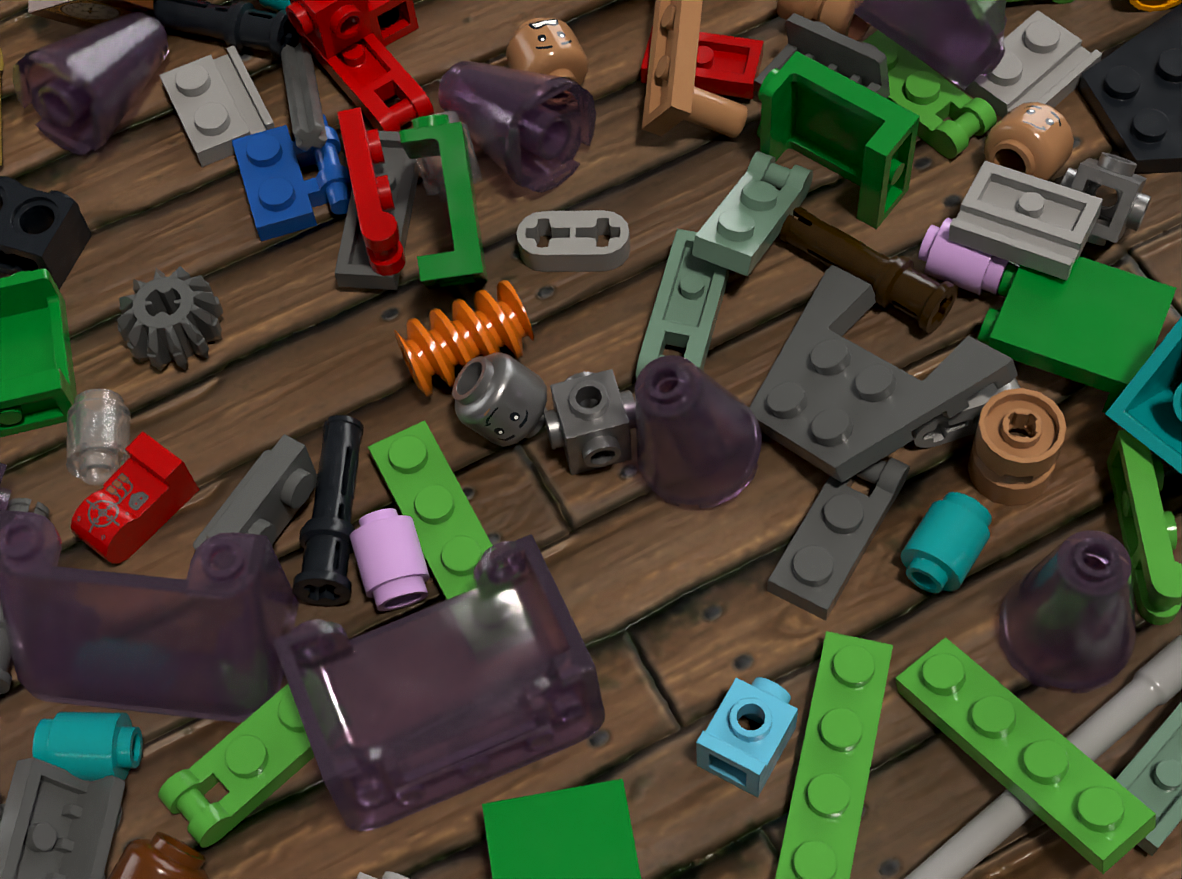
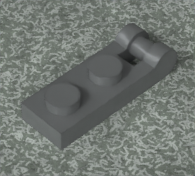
(835, 538)

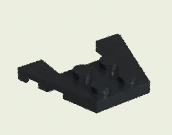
(1140, 96)

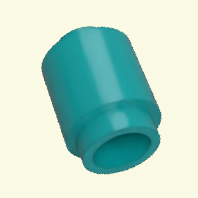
(946, 543)
(89, 744)

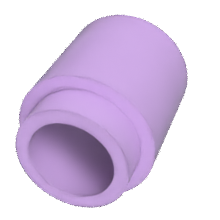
(958, 263)
(390, 559)

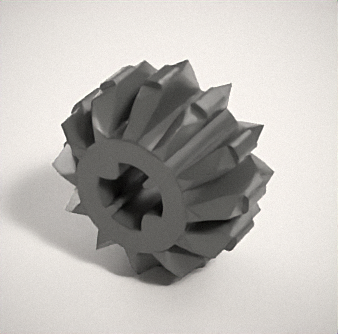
(170, 318)

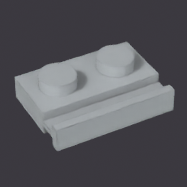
(1038, 65)
(216, 104)
(1025, 220)

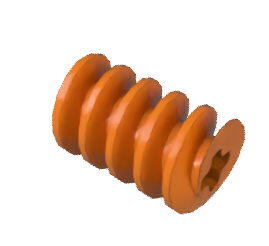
(465, 337)

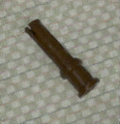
(892, 278)

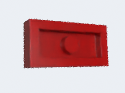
(723, 64)

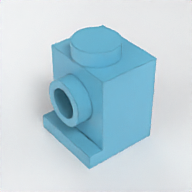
(742, 754)

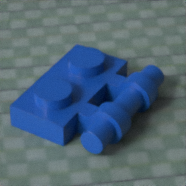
(275, 185)

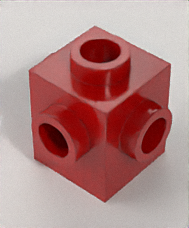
(331, 23)

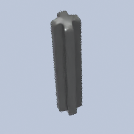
(303, 97)

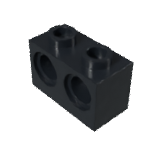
(39, 230)

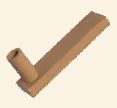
(671, 76)

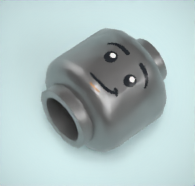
(500, 399)

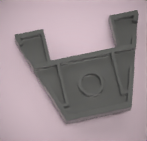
(849, 405)

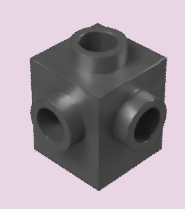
(1119, 175)
(591, 421)

